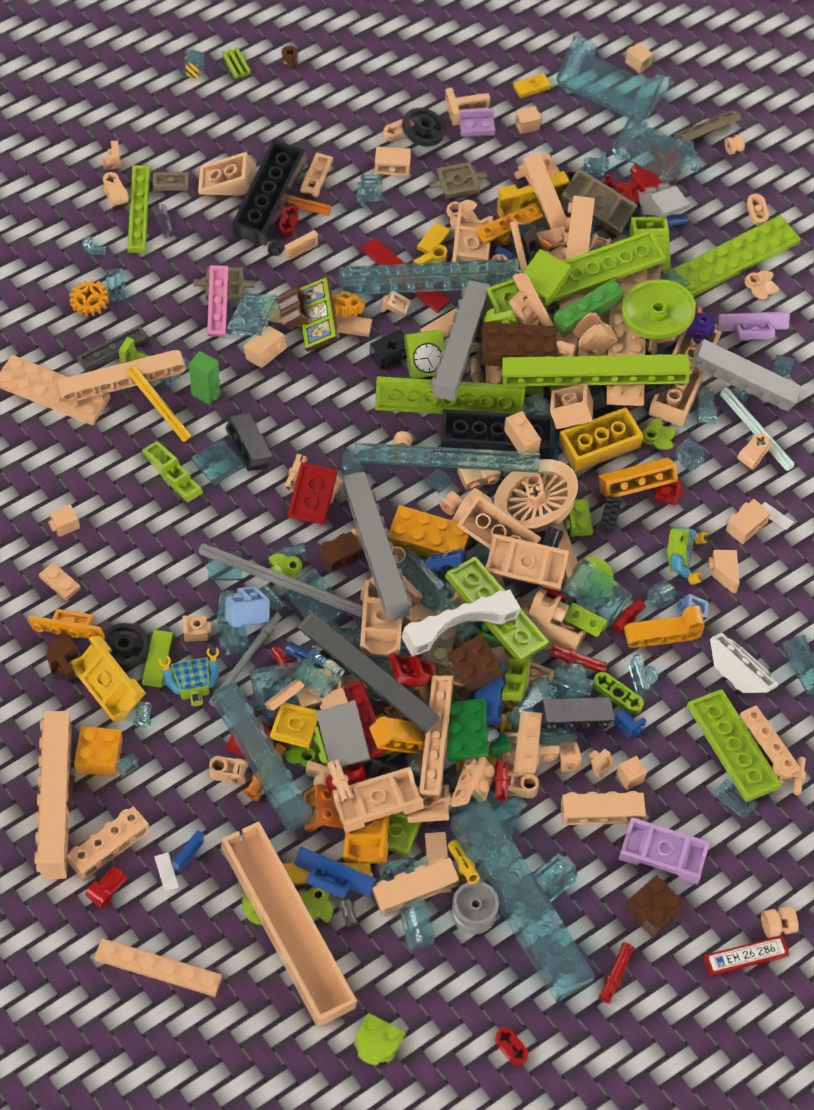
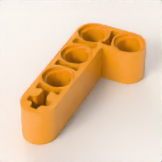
(667, 630)

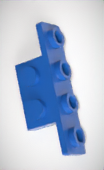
(332, 875)

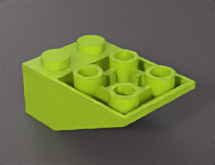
(660, 230)

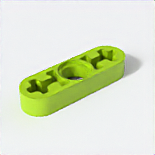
(603, 689)

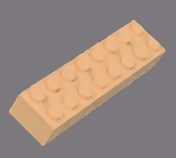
(54, 793)

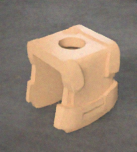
(594, 334)

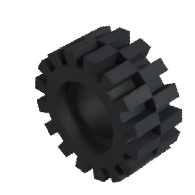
(610, 513)

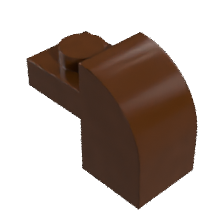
(59, 654)

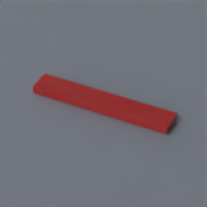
(383, 256)

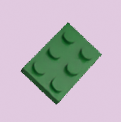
(467, 730)

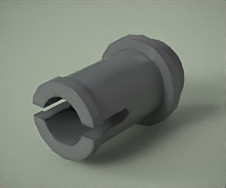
(348, 912)

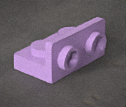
(477, 122)

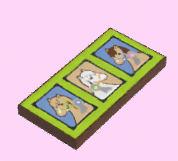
(322, 321)

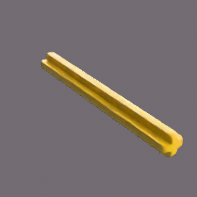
(158, 403)

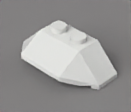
(740, 666)

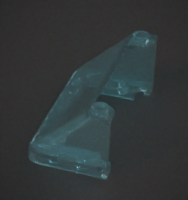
(609, 84)

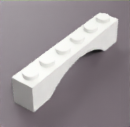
(496, 609)

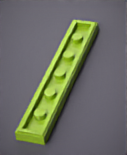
(138, 209)

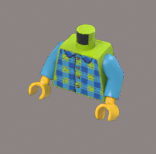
(680, 552)
(191, 678)

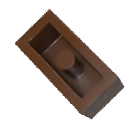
(339, 552)

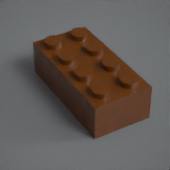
(515, 340)

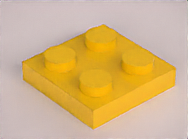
(294, 725)

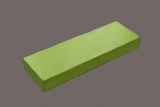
(159, 648)

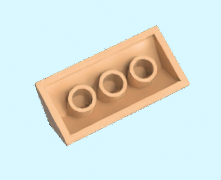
(486, 519)

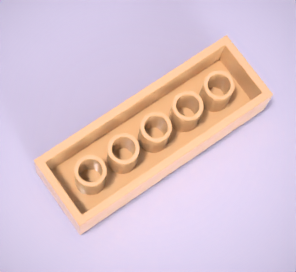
(677, 401)

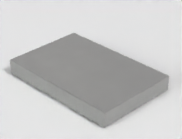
(343, 734)

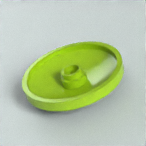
(658, 309)

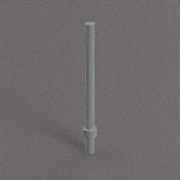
(266, 630)

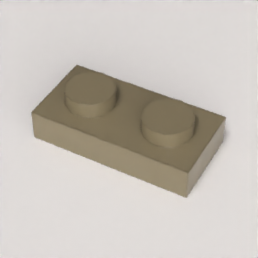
(170, 181)

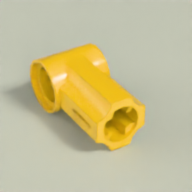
(437, 254)

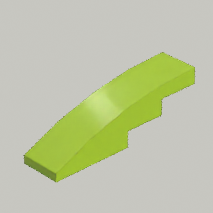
(172, 471)
(516, 679)

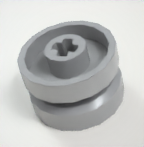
(475, 907)

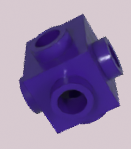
(701, 327)

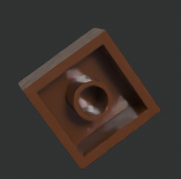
(475, 664)
(655, 906)

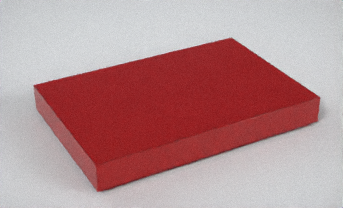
(312, 493)

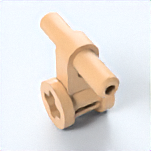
(798, 777)

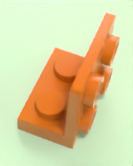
(323, 808)

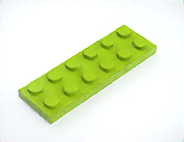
(518, 635)
(734, 745)

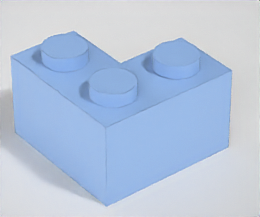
(247, 607)

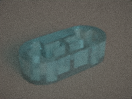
(397, 867)

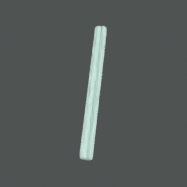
(756, 427)

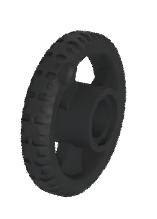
(424, 127)
(142, 642)

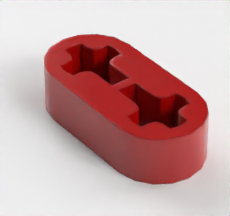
(292, 222)
(508, 1050)

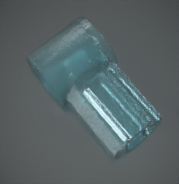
(706, 409)
(221, 612)

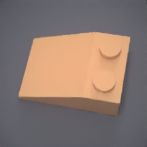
(227, 176)

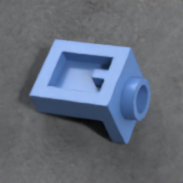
(691, 600)

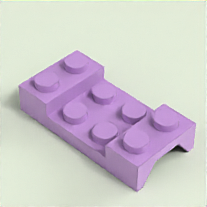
(664, 850)

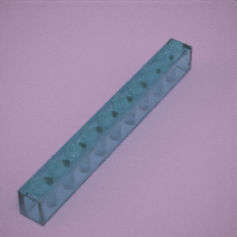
(425, 276)

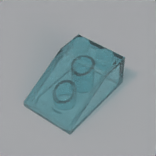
(596, 591)
(272, 679)

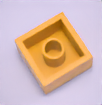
(98, 751)

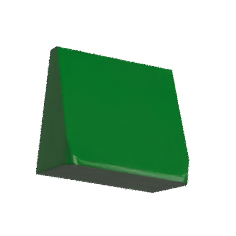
(500, 746)

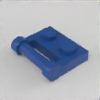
(439, 560)

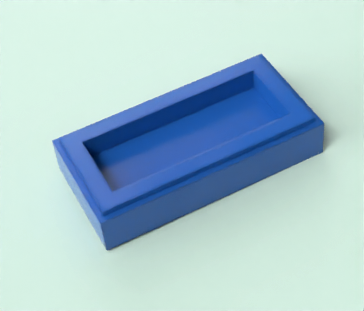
(188, 851)

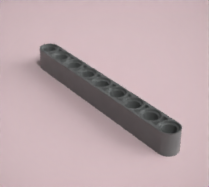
(368, 672)

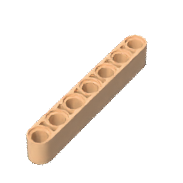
(117, 378)

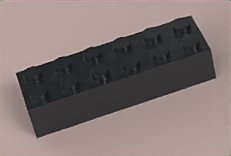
(269, 192)
(487, 432)

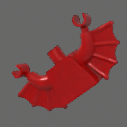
(640, 181)

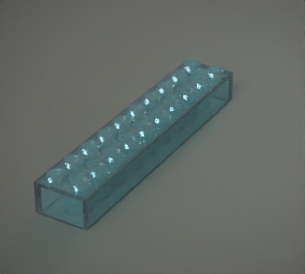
(522, 901)

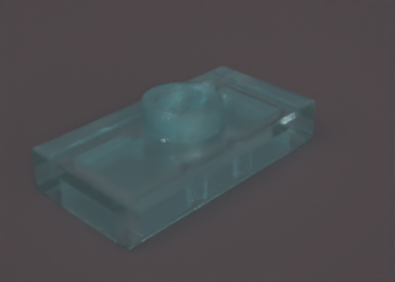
(783, 366)

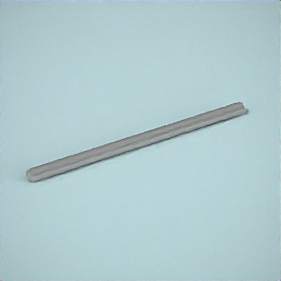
(280, 579)

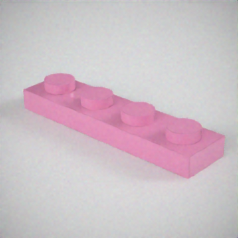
(217, 301)

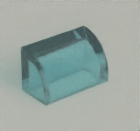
(417, 925)

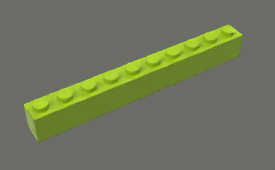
(596, 370)

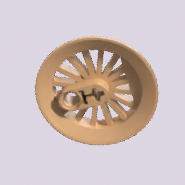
(539, 495)

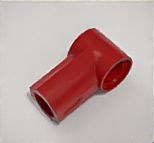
(354, 773)
(102, 891)

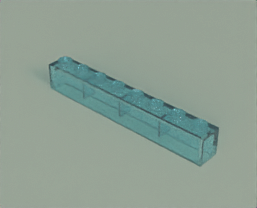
(262, 757)

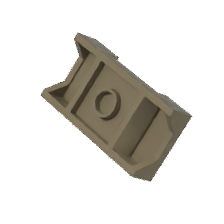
(609, 206)

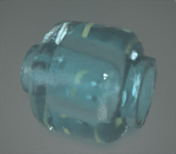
(661, 594)

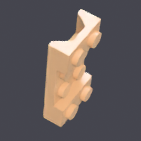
(467, 242)
(527, 562)
(377, 634)
(378, 799)

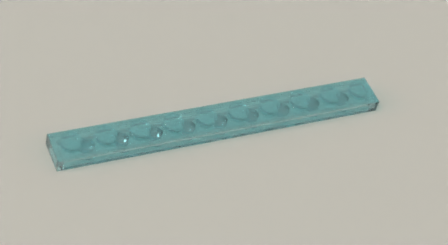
(447, 457)

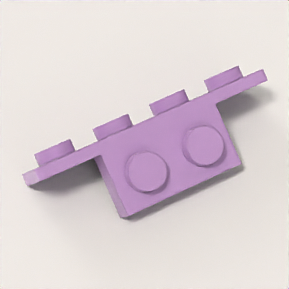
(754, 325)

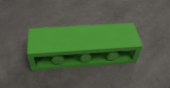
(597, 301)

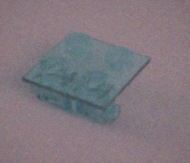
(507, 811)

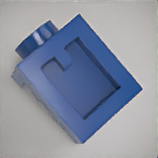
(627, 724)

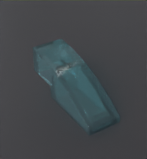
(801, 661)

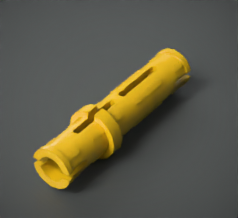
(470, 873)

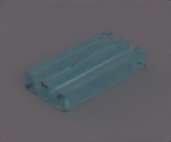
(117, 297)
(729, 802)

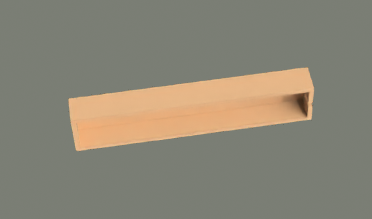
(288, 924)

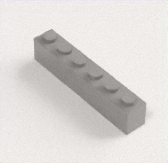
(746, 375)

